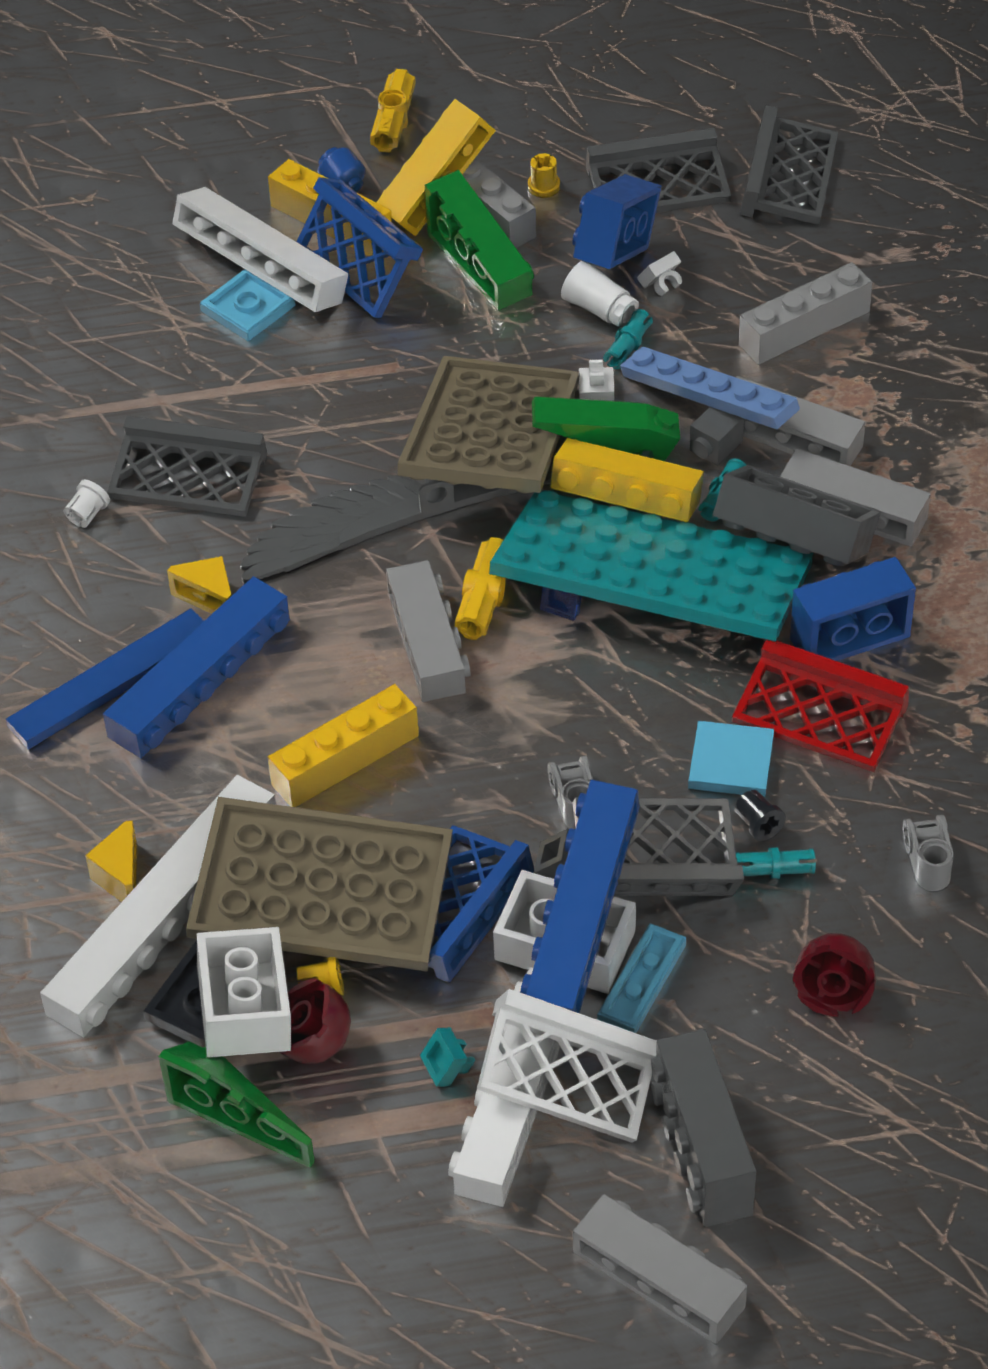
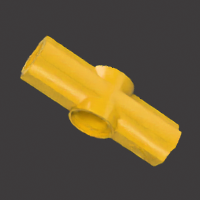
(392, 110)
(480, 593)

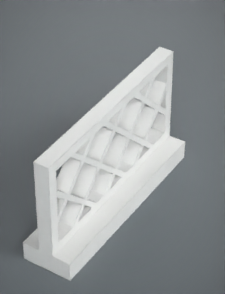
(569, 1030)

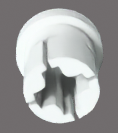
(86, 503)

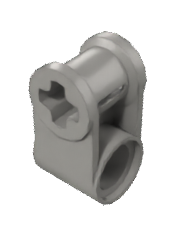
(567, 783)
(929, 852)

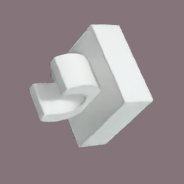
(659, 271)
(596, 381)

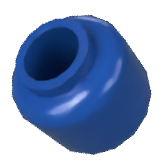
(344, 166)

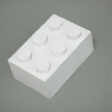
(523, 923)
(243, 992)

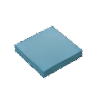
(246, 305)
(730, 758)

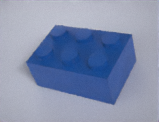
(616, 221)
(853, 611)

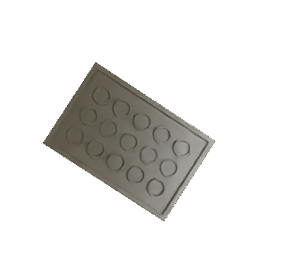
(480, 425)
(325, 880)

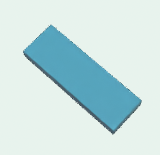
(642, 978)

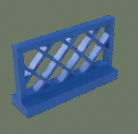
(374, 226)
(477, 909)

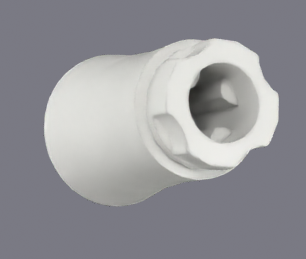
(598, 294)

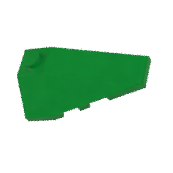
(609, 423)
(227, 1098)

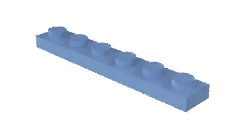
(710, 387)

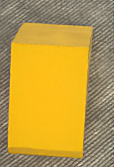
(200, 583)
(114, 862)

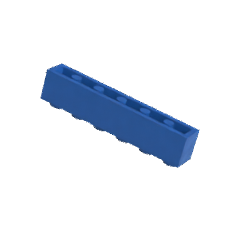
(196, 667)
(583, 895)

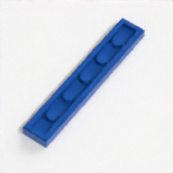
(99, 682)

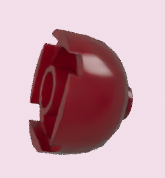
(834, 974)
(317, 1022)

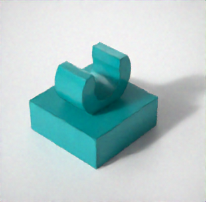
(445, 1057)

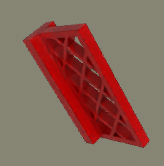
(838, 681)

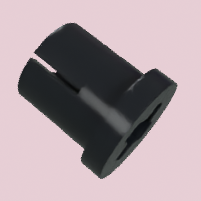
(760, 816)

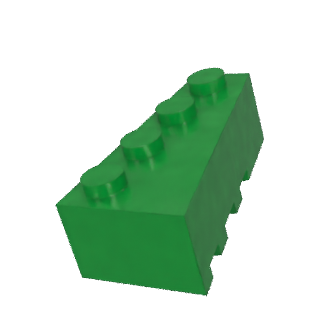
(476, 241)

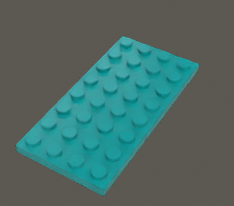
(652, 564)

